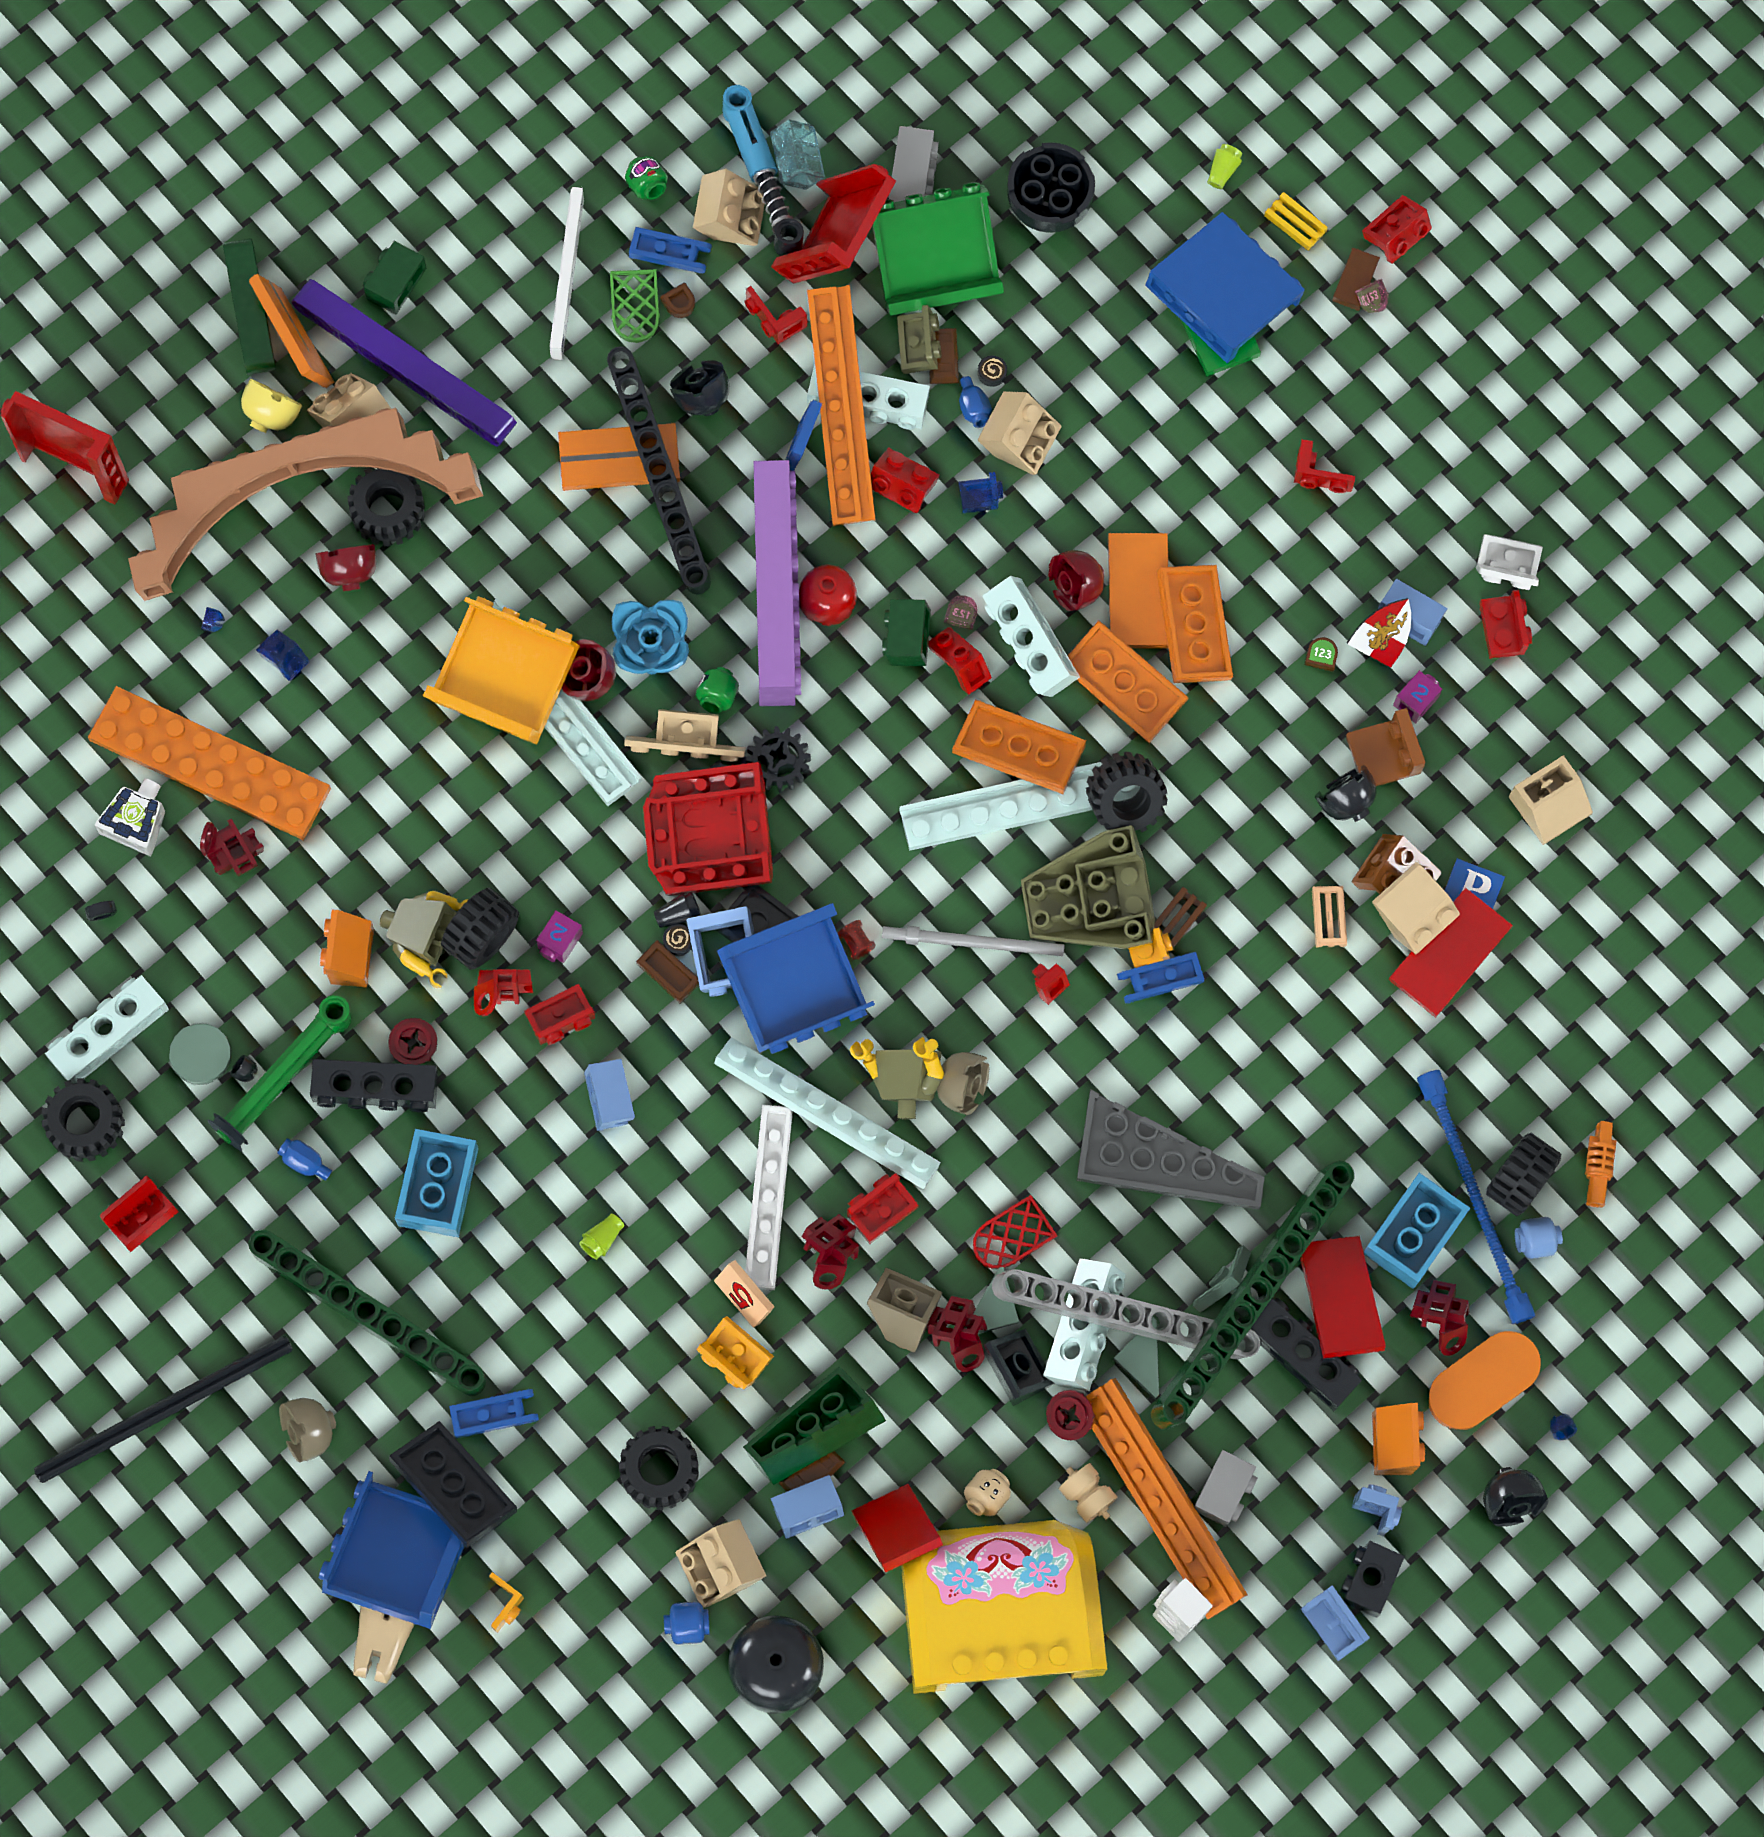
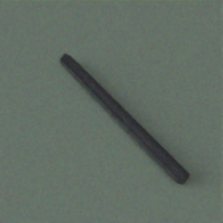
(162, 1409)

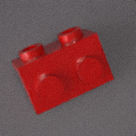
(902, 480)
(560, 1015)
(881, 1207)
(138, 1213)

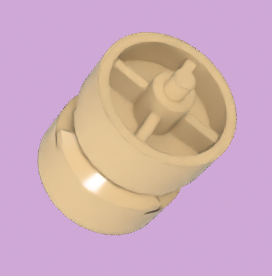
(1091, 1498)

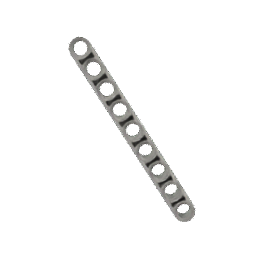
(1112, 1310)

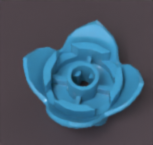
(635, 622)

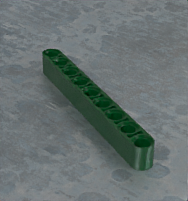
(356, 1301)

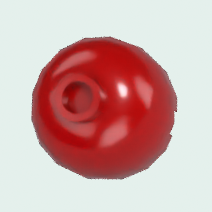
(827, 595)

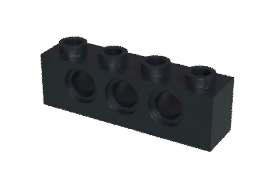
(329, 1072)
(1306, 1370)

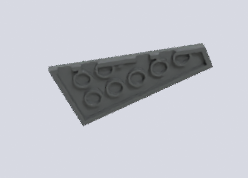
(1147, 1157)

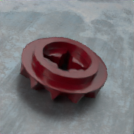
(406, 1030)
(1058, 1418)

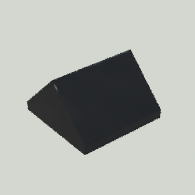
(1017, 1366)

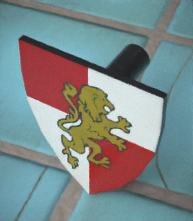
(1384, 632)

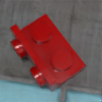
(1398, 228)
(1505, 625)

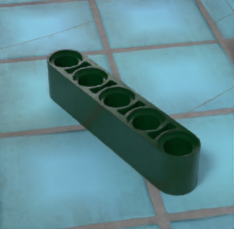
(249, 312)

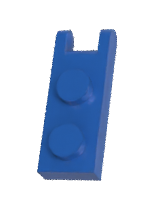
(668, 249)
(1163, 977)
(491, 1414)

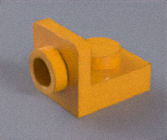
(1152, 952)

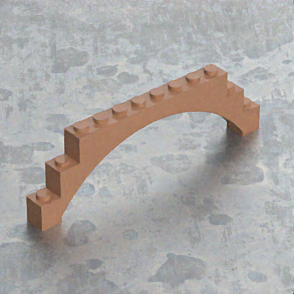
(213, 491)

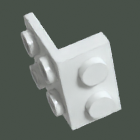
(1509, 560)

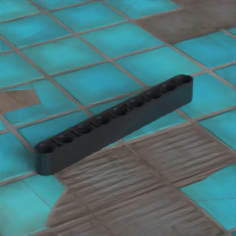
(657, 456)

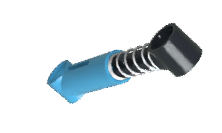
(761, 167)

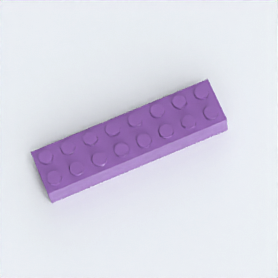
(777, 583)

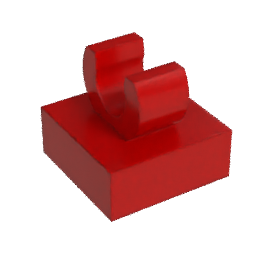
(1050, 982)

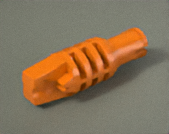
(1600, 1163)

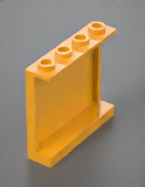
(504, 670)

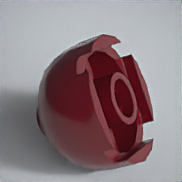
(347, 566)
(1076, 578)
(590, 672)

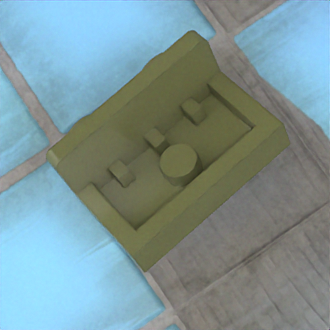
(918, 341)

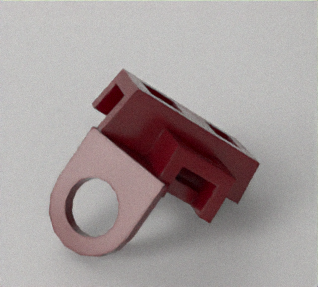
(230, 854)
(833, 1254)
(1452, 1318)
(962, 1340)

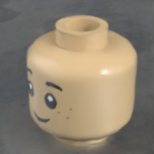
(987, 1492)

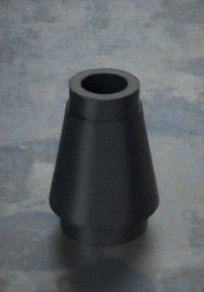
(677, 910)

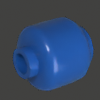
(687, 1623)

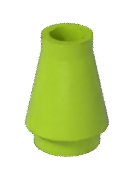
(1224, 165)
(600, 1238)

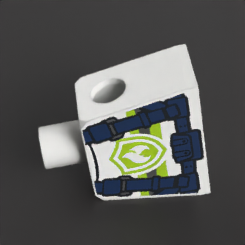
(133, 817)

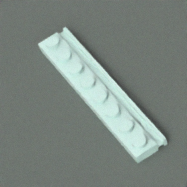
(589, 746)
(996, 809)

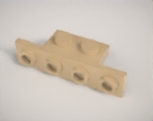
(686, 733)

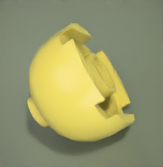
(268, 408)

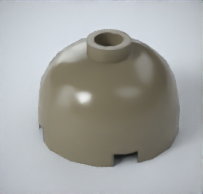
(963, 1078)
(307, 1427)

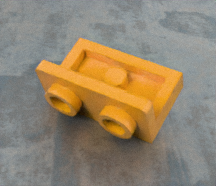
(735, 1354)

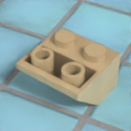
(729, 208)
(347, 400)
(1019, 431)
(1552, 800)
(720, 1563)

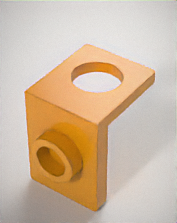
(511, 1610)

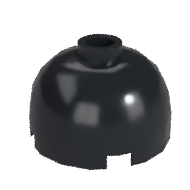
(701, 389)
(1349, 795)
(1513, 1495)

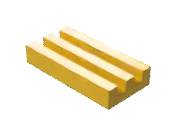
(1306, 216)

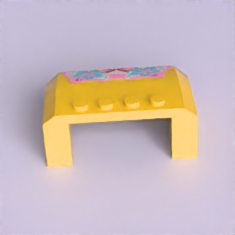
(1004, 1606)

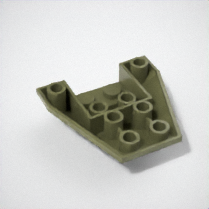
(1093, 894)

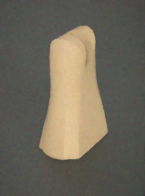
(379, 1637)

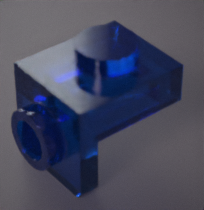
(980, 494)
(283, 654)

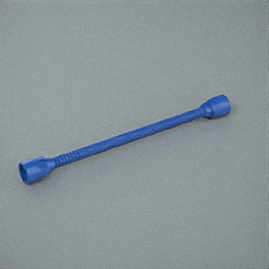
(1517, 1303)

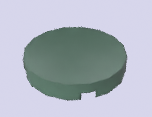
(200, 1054)

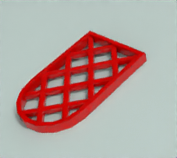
(1016, 1258)

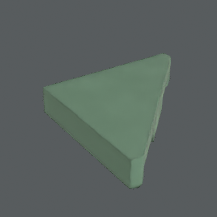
(1224, 1280)
(996, 1311)
(1140, 1361)

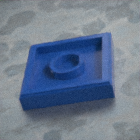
(802, 434)

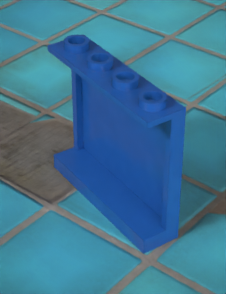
(1223, 286)
(793, 980)
(392, 1555)

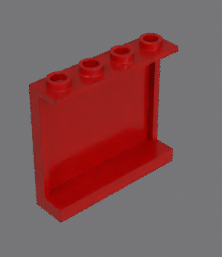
(841, 225)
(66, 438)

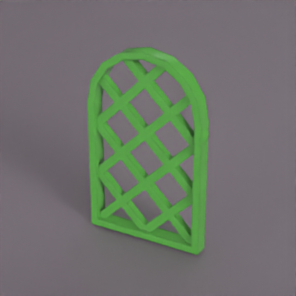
(655, 310)

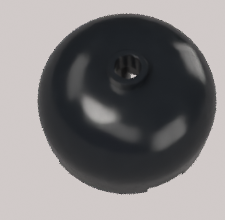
(1051, 174)
(782, 1686)

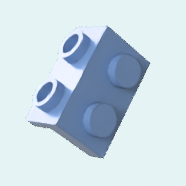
(1377, 1502)

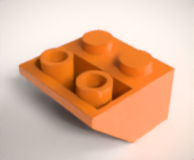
(348, 949)
(1397, 1439)

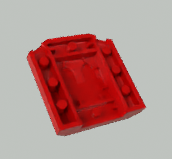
(708, 829)

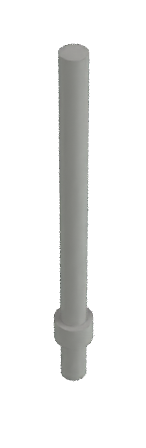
(913, 935)

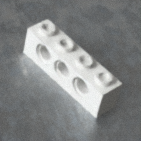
(1180, 1608)

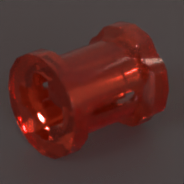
(856, 939)

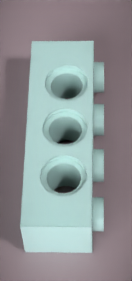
(886, 390)
(1059, 670)
(102, 1047)
(1073, 1337)

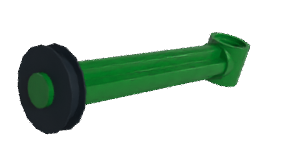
(282, 1072)

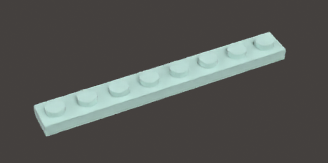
(827, 1113)

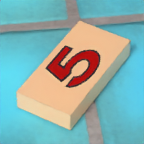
(744, 1293)

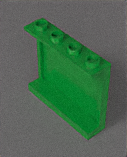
(936, 249)

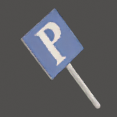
(1478, 880)

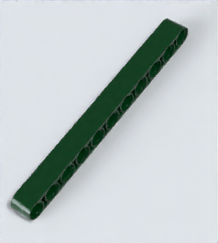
(1242, 1299)

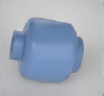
(1538, 1237)

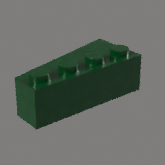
(814, 1426)

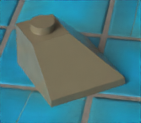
(902, 1308)

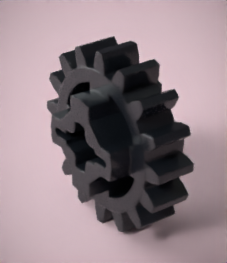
(788, 764)

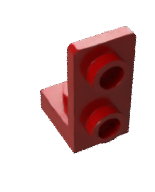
(788, 323)
(1313, 478)
(962, 658)

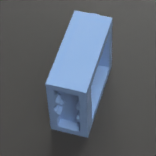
(711, 922)

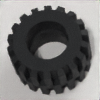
(390, 527)
(1120, 773)
(480, 928)
(69, 1099)
(1523, 1174)
(659, 1440)

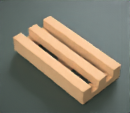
(1330, 941)

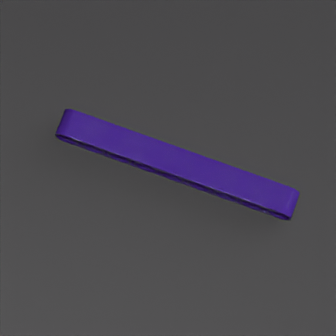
(404, 362)

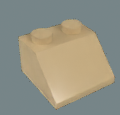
(1415, 908)

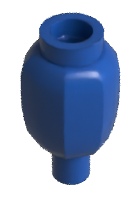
(974, 403)
(303, 1159)

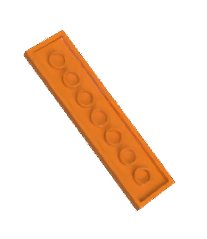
(209, 763)

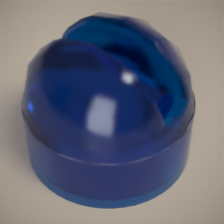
(210, 618)
(1562, 1427)

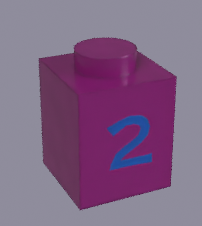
(1418, 695)
(559, 937)

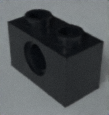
(1386, 1566)

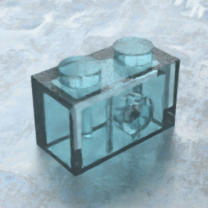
(797, 154)

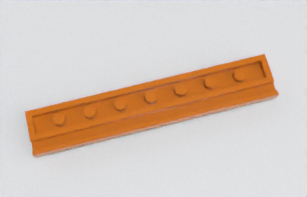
(841, 405)
(1162, 1498)

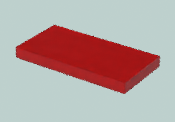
(1452, 956)
(1342, 1297)

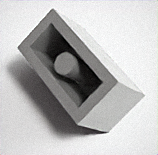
(1225, 1488)

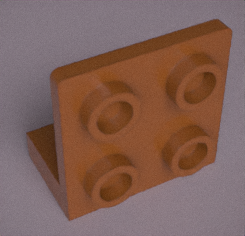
(1388, 749)
(1389, 861)

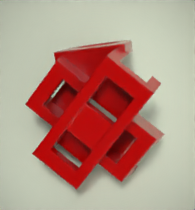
(501, 986)

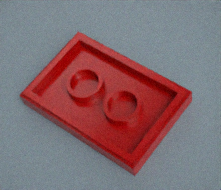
(897, 1527)

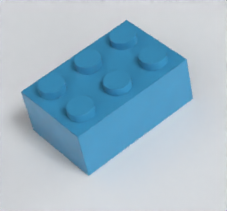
(436, 1183)
(1416, 1230)

